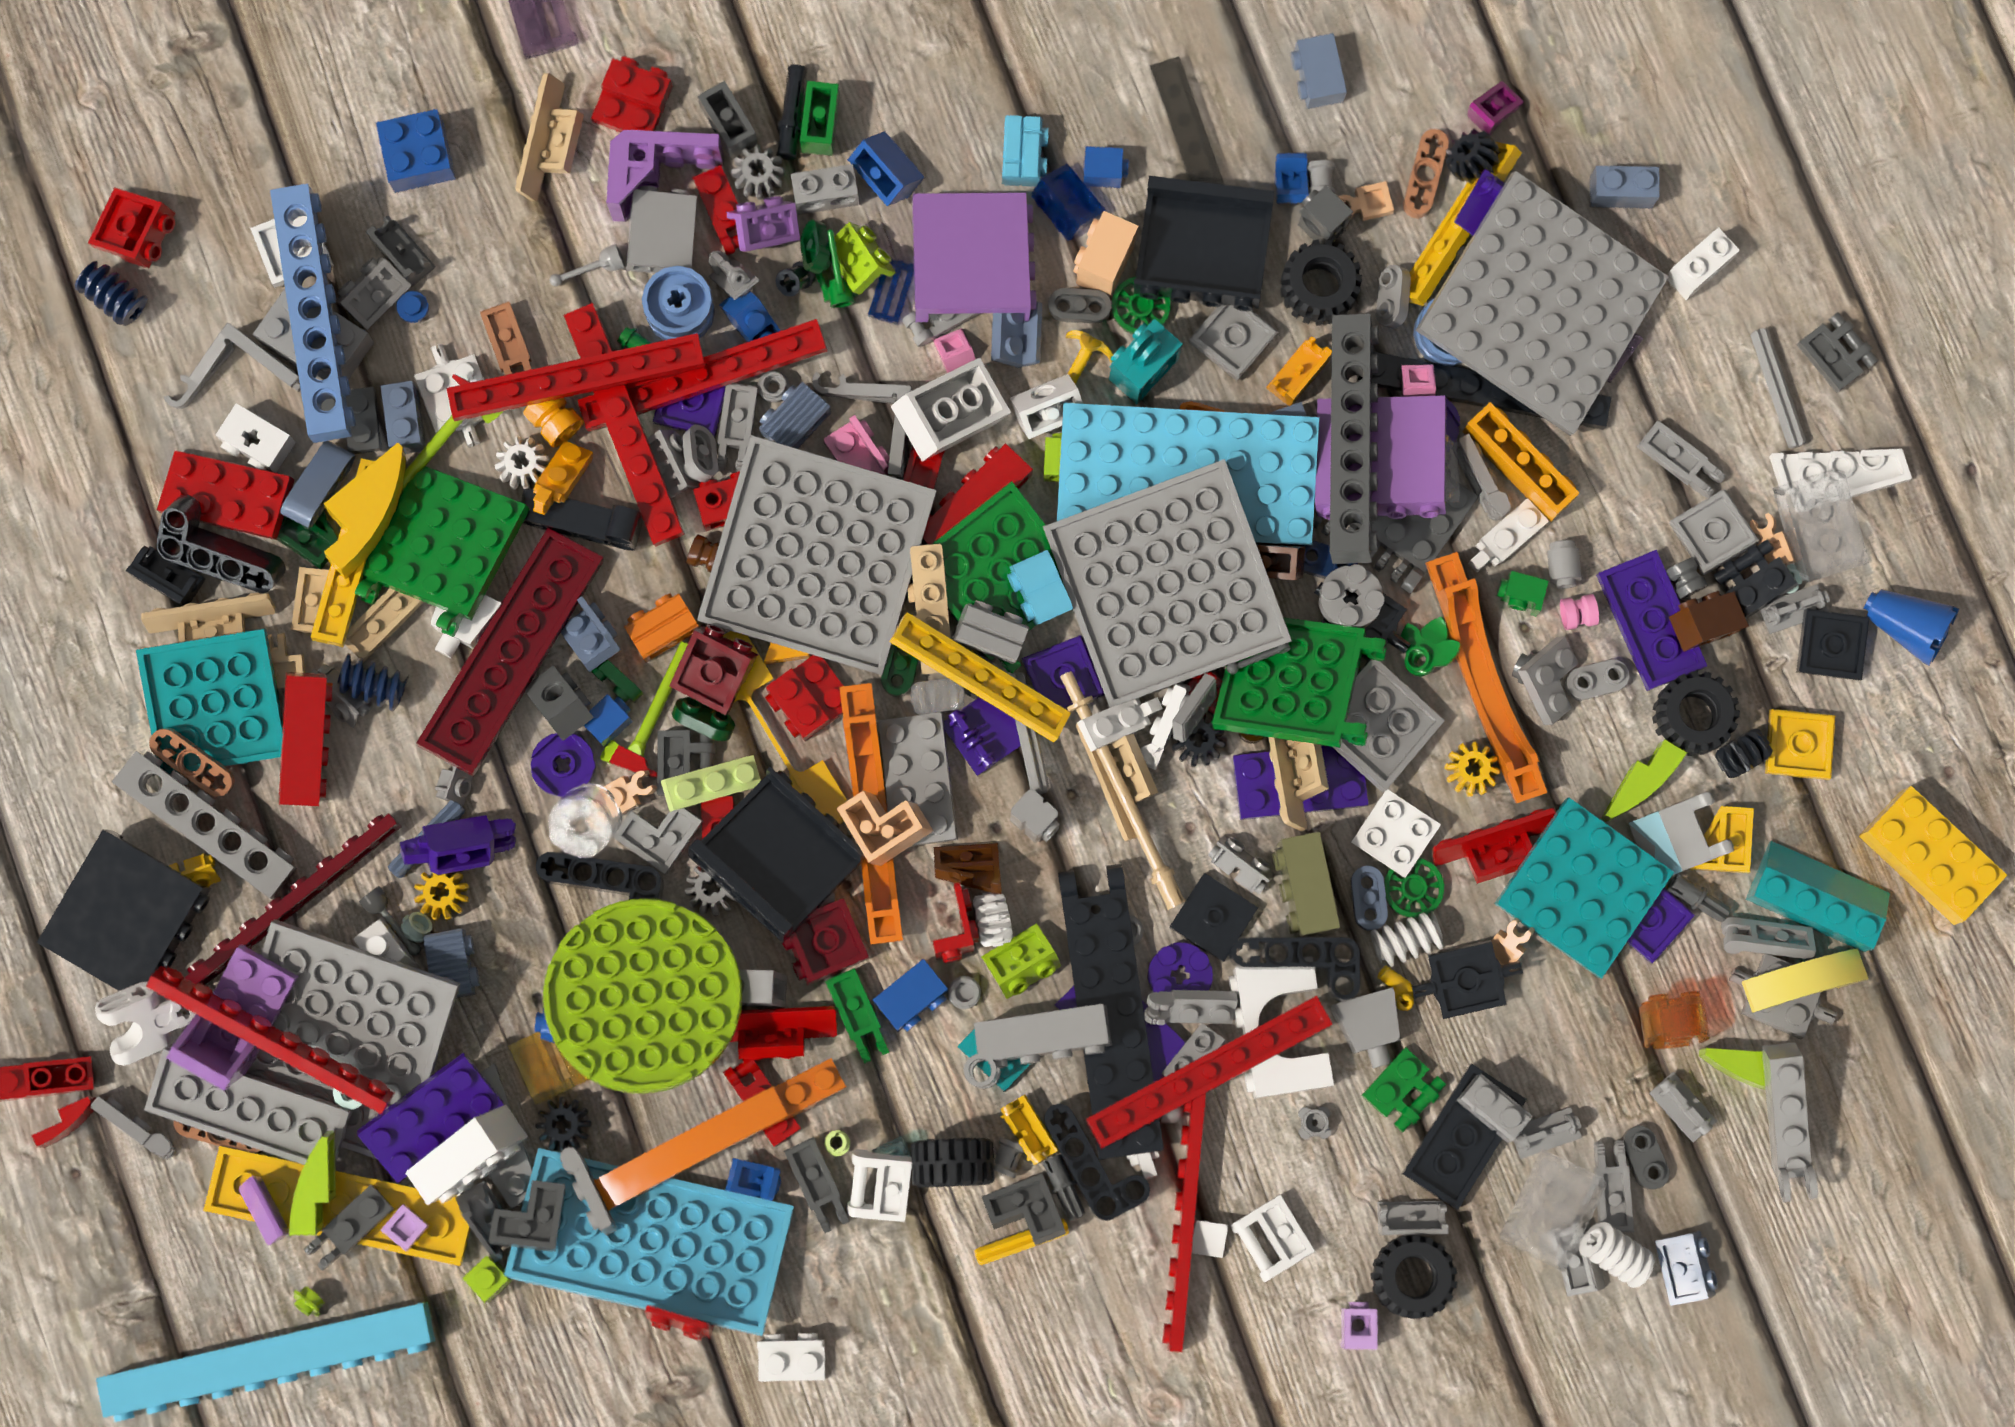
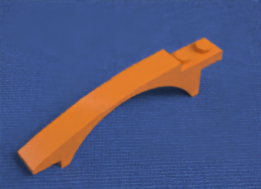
(1464, 622)
(867, 776)
(719, 1133)

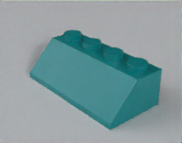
(1819, 897)

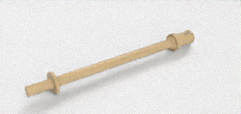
(1161, 873)

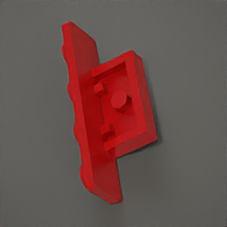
(1495, 849)
(782, 1031)

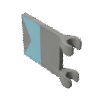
(1676, 835)

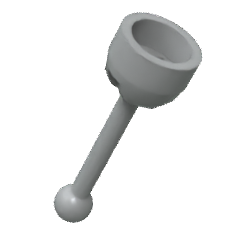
(609, 259)

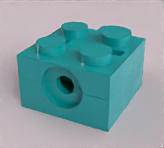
(1145, 360)

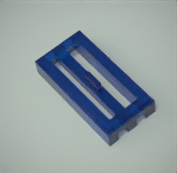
(899, 266)

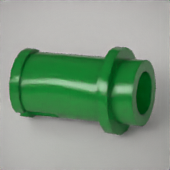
(630, 338)

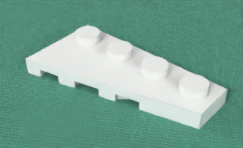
(1864, 470)

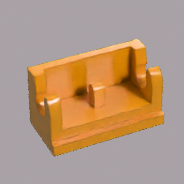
(1299, 371)

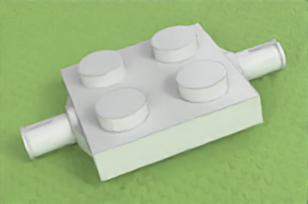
(433, 390)

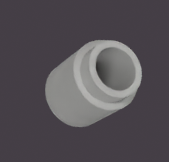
(1564, 564)

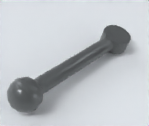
(1234, 667)

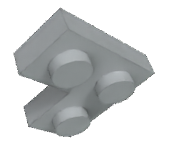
(1542, 679)
(662, 844)

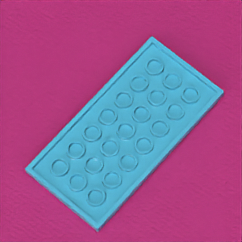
(1129, 448)
(672, 1249)

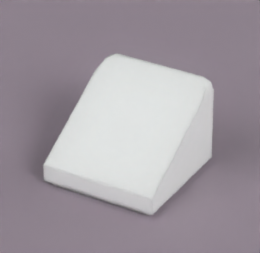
(1209, 1238)

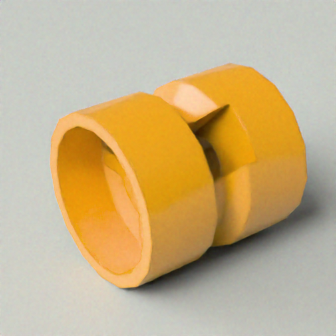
(555, 420)

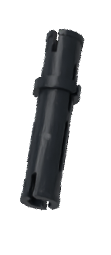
(793, 101)

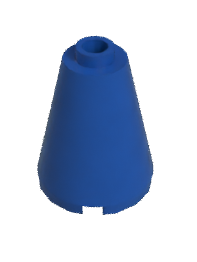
(1912, 621)

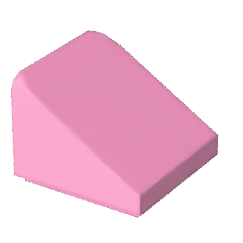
(954, 350)
(1418, 380)

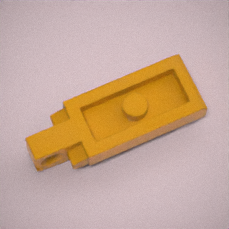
(560, 476)

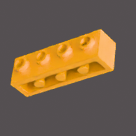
(1521, 462)

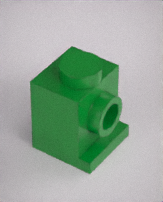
(1523, 592)

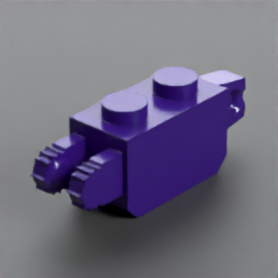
(459, 844)

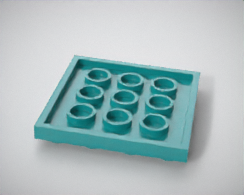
(216, 696)
(1584, 887)

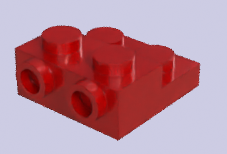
(632, 96)
(133, 227)
(807, 697)

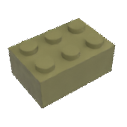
(1306, 886)

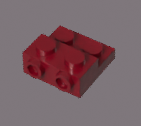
(713, 668)
(826, 943)

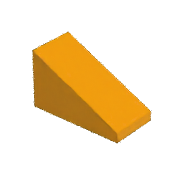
(778, 653)

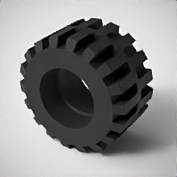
(1327, 258)
(1714, 695)
(952, 1162)
(1442, 1276)

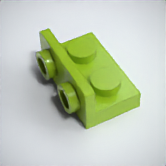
(861, 257)
(1022, 961)

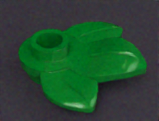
(1429, 642)

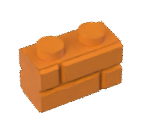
(661, 627)

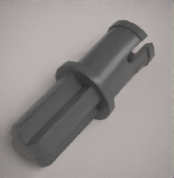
(1698, 898)
(1064, 1187)

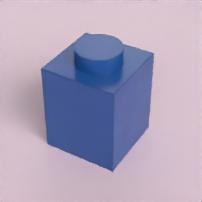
(1104, 167)
(608, 720)

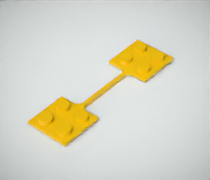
(814, 781)

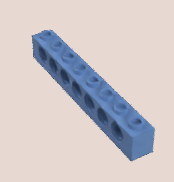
(288, 205)

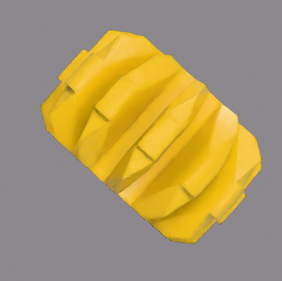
(1461, 762)
(446, 903)

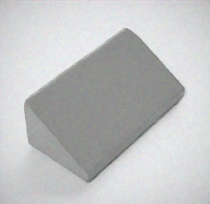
(1582, 1274)

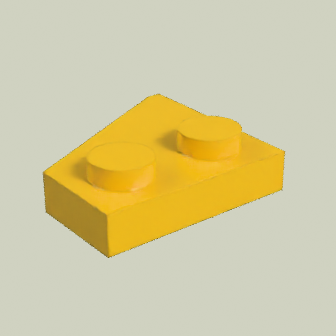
(1732, 825)

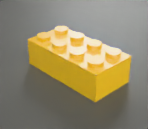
(1932, 855)

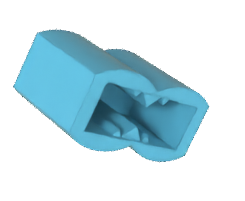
(1040, 587)

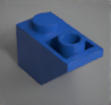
(749, 316)

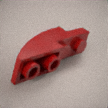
(46, 1078)

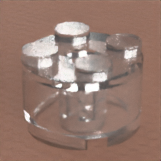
(582, 836)

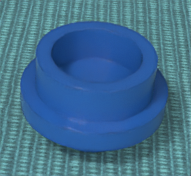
(412, 307)

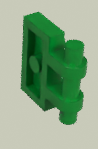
(1396, 1082)

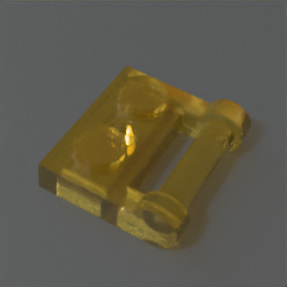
(539, 1070)

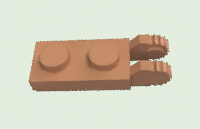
(506, 337)

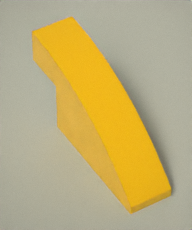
(365, 510)

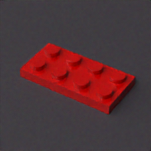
(228, 493)

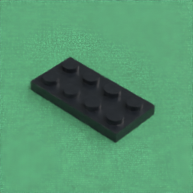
(1455, 1146)

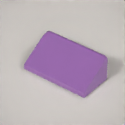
(263, 1210)

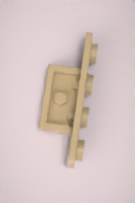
(550, 138)
(929, 590)
(209, 619)
(1134, 772)
(1298, 776)

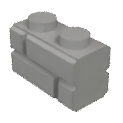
(990, 632)
(1035, 817)
(1494, 1108)

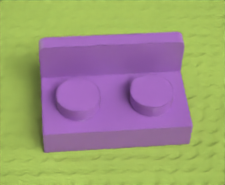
(765, 223)

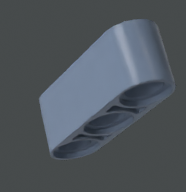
(317, 484)

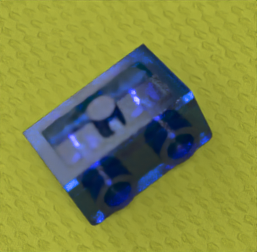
(1067, 201)

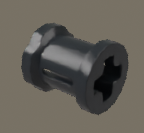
(794, 284)

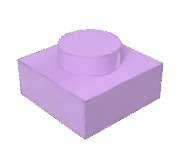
(405, 1227)

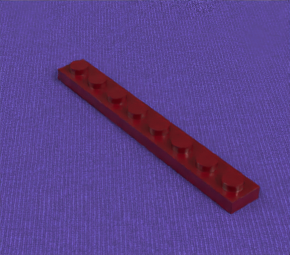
(302, 892)

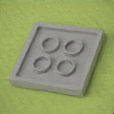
(1395, 721)

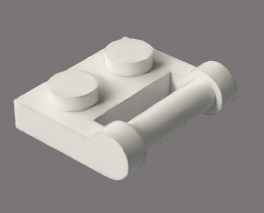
(890, 1186)
(1282, 1233)

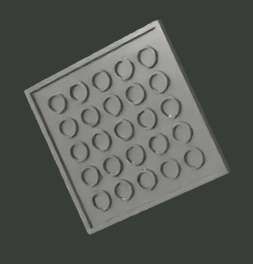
(1542, 303)
(816, 555)
(1167, 583)
(359, 1011)

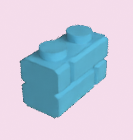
(1023, 151)

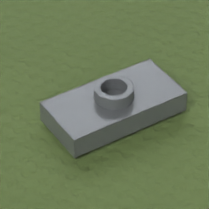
(1194, 707)

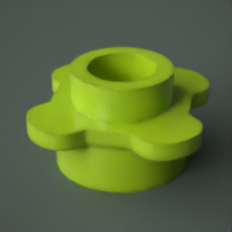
(308, 1301)

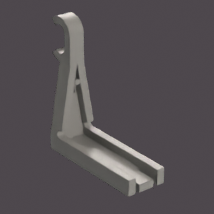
(217, 355)
(877, 393)

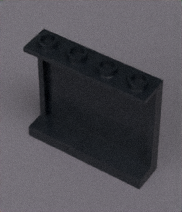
(1204, 243)
(777, 854)
(123, 914)

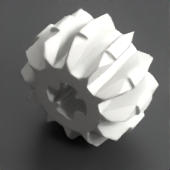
(508, 464)
(992, 919)

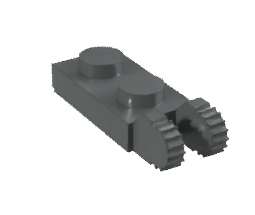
(815, 1180)
(351, 1225)

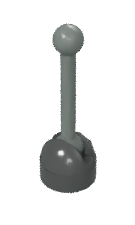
(375, 903)

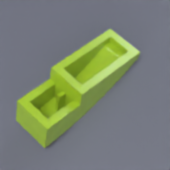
(1644, 779)
(1737, 1064)
(314, 1188)

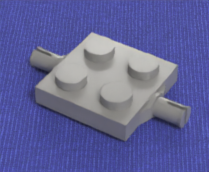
(1791, 1016)

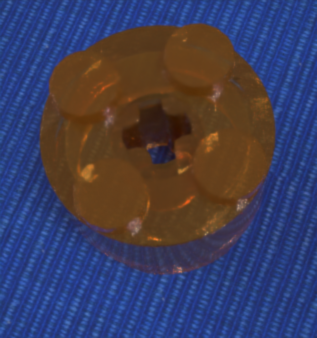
(1674, 1020)

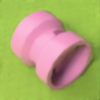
(1579, 612)

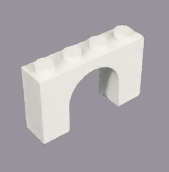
(1278, 1073)

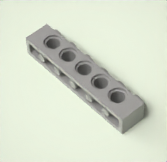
(133, 781)

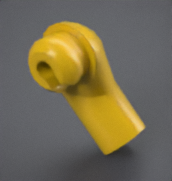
(1402, 987)

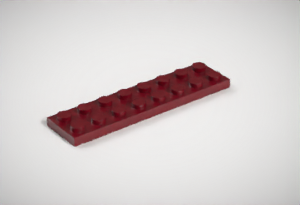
(510, 652)

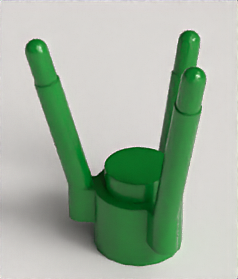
(839, 292)

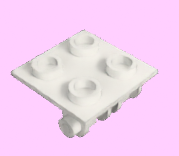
(1396, 833)

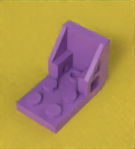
(637, 159)
(214, 1052)

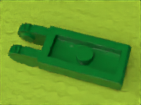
(856, 1011)

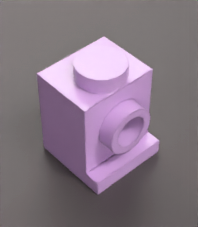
(1368, 1335)

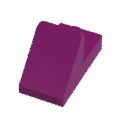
(1494, 107)

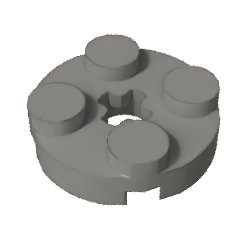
(1356, 580)

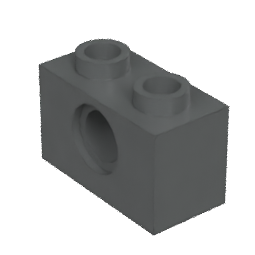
(727, 119)
(1324, 215)
(558, 702)

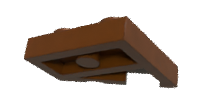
(970, 865)

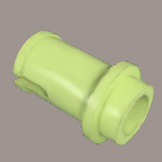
(845, 1146)

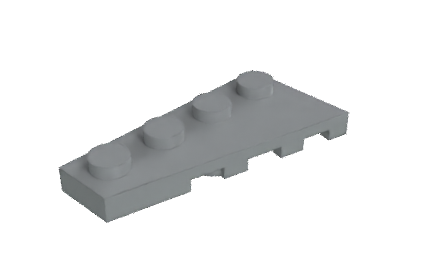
(514, 1173)

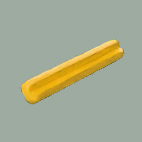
(1009, 1246)

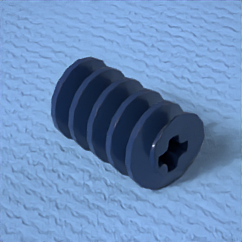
(109, 294)
(371, 683)

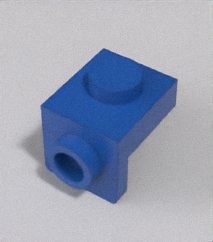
(1291, 177)
(753, 1179)

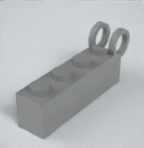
(1036, 1036)
(1788, 1117)

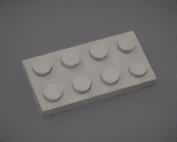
(920, 771)

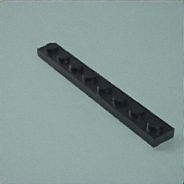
(1473, 389)

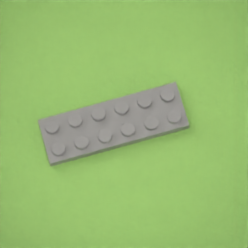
(247, 1111)

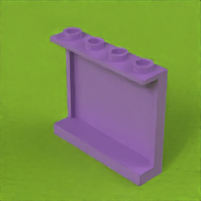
(972, 254)
(1409, 456)

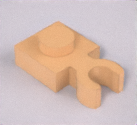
(1370, 201)
(1778, 540)
(627, 792)
(1508, 946)

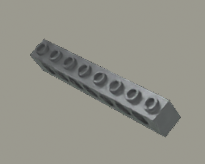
(1357, 545)

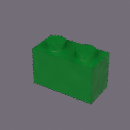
(820, 118)

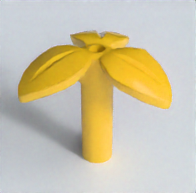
(1088, 346)

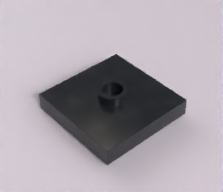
(1832, 644)
(1213, 917)

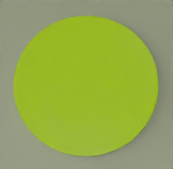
(642, 996)

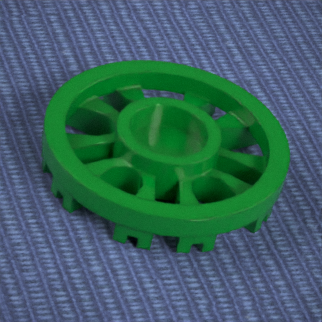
(1137, 307)
(1414, 888)

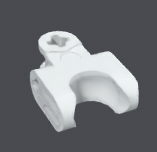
(151, 1017)

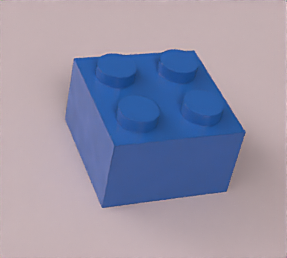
(415, 150)

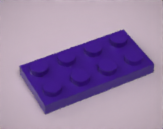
(1641, 605)
(1260, 799)
(428, 1116)

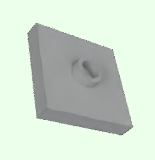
(1233, 339)
(1713, 531)

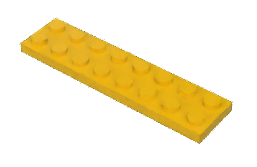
(442, 1241)

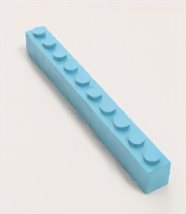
(265, 1360)

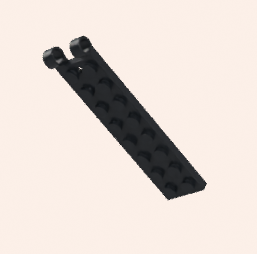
(1108, 975)

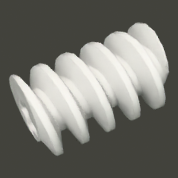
(1407, 938)
(1617, 1254)

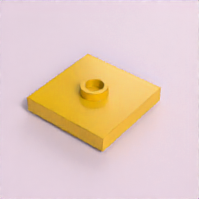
(1800, 744)

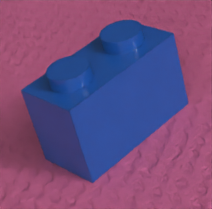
(886, 168)
(911, 996)

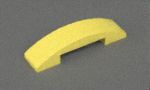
(1804, 979)

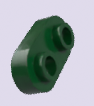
(815, 247)
(898, 666)
(624, 686)
(703, 719)

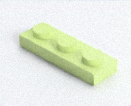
(711, 783)

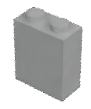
(660, 229)

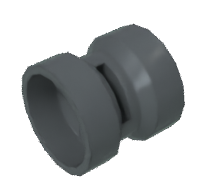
(1686, 578)

